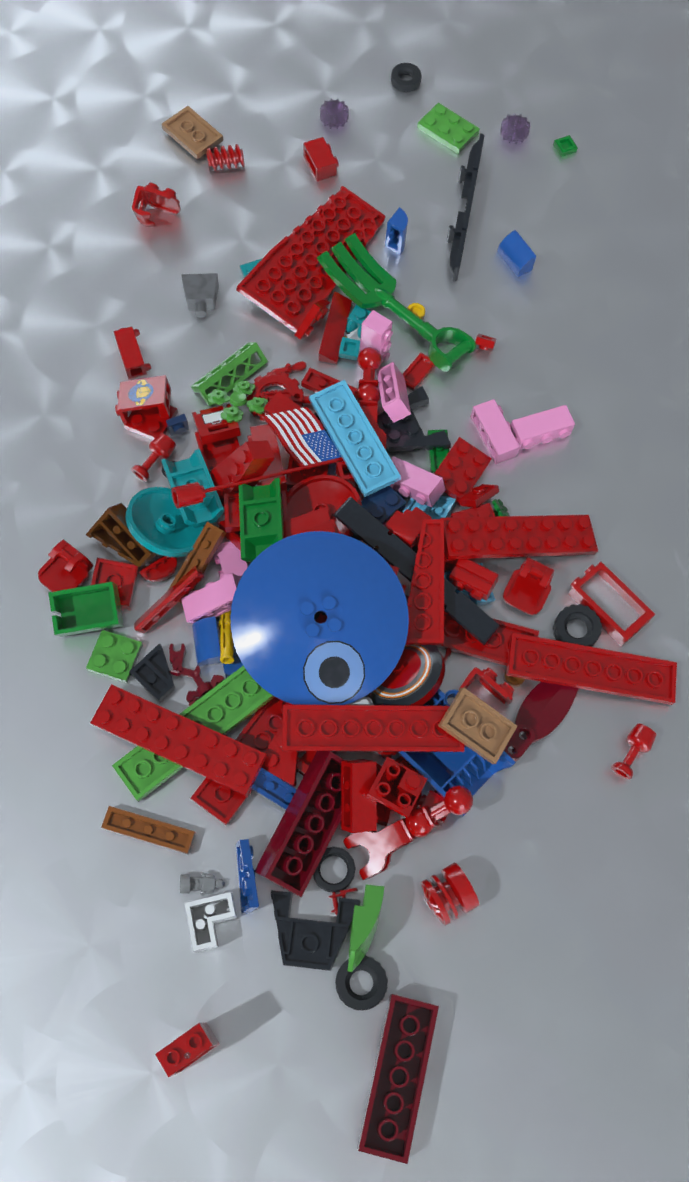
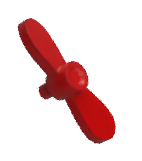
(288, 369)

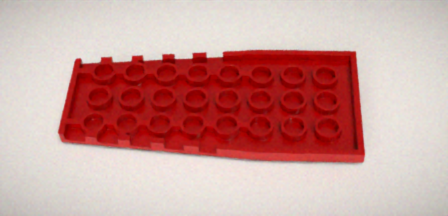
(291, 276)

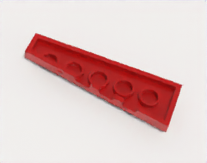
(427, 587)

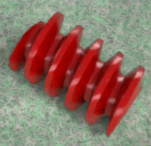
(225, 157)

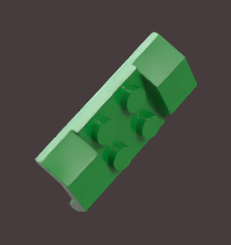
(260, 518)

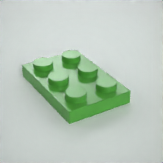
(448, 128)

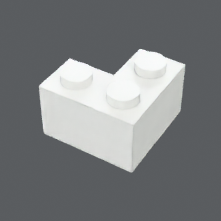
(203, 915)

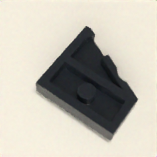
(154, 674)

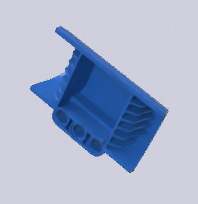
(454, 768)

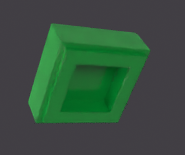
(565, 146)

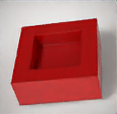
(485, 342)

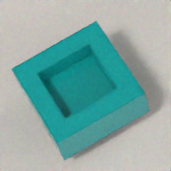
(349, 348)

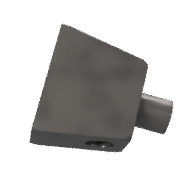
(200, 292)

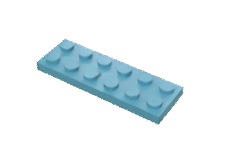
(354, 438)

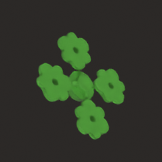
(237, 398)

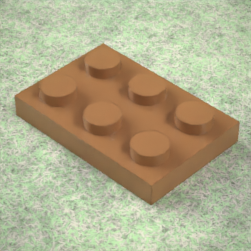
(192, 132)
(477, 725)

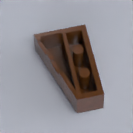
(114, 533)

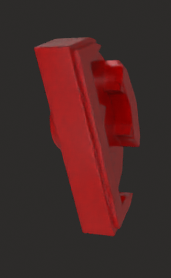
(160, 569)

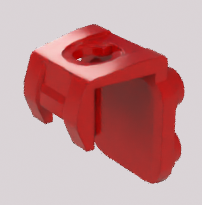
(158, 199)
(65, 568)
(529, 587)
(487, 679)

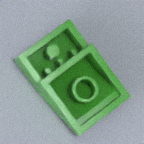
(364, 924)

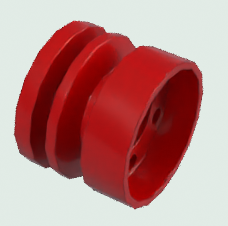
(449, 894)

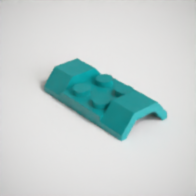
(191, 471)

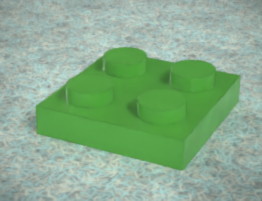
(114, 656)

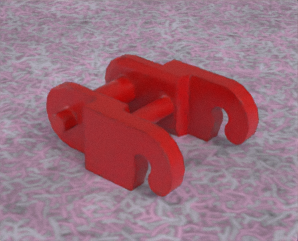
(334, 896)

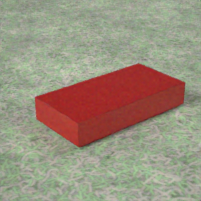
(418, 371)

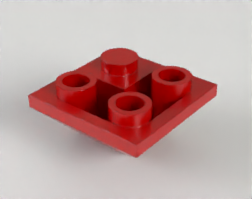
(397, 787)

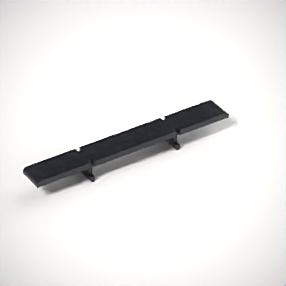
(458, 233)
(400, 555)

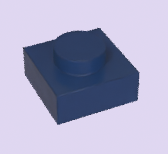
(177, 425)

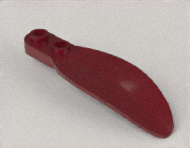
(539, 715)

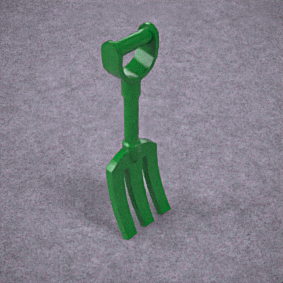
(379, 291)

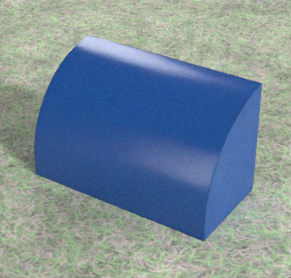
(396, 231)
(516, 253)
(206, 641)

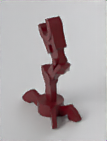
(177, 661)

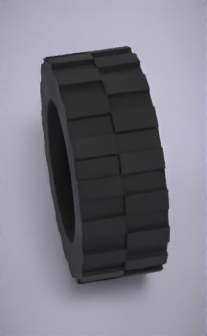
(577, 612)
(367, 1001)

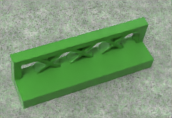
(226, 366)

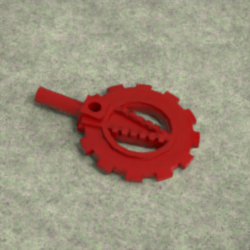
(289, 386)

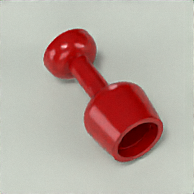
(161, 448)
(641, 740)

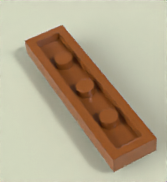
(203, 552)
(148, 830)

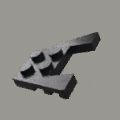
(406, 432)
(310, 942)

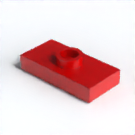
(479, 495)

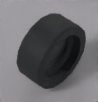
(330, 887)

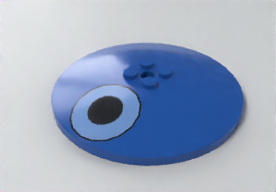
(312, 660)

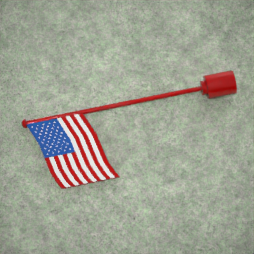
(300, 436)

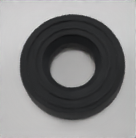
(403, 85)

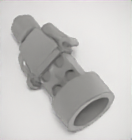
(205, 883)

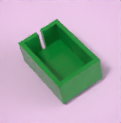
(86, 609)

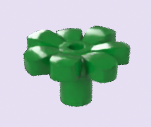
(500, 509)

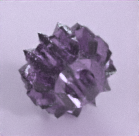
(334, 113)
(515, 128)

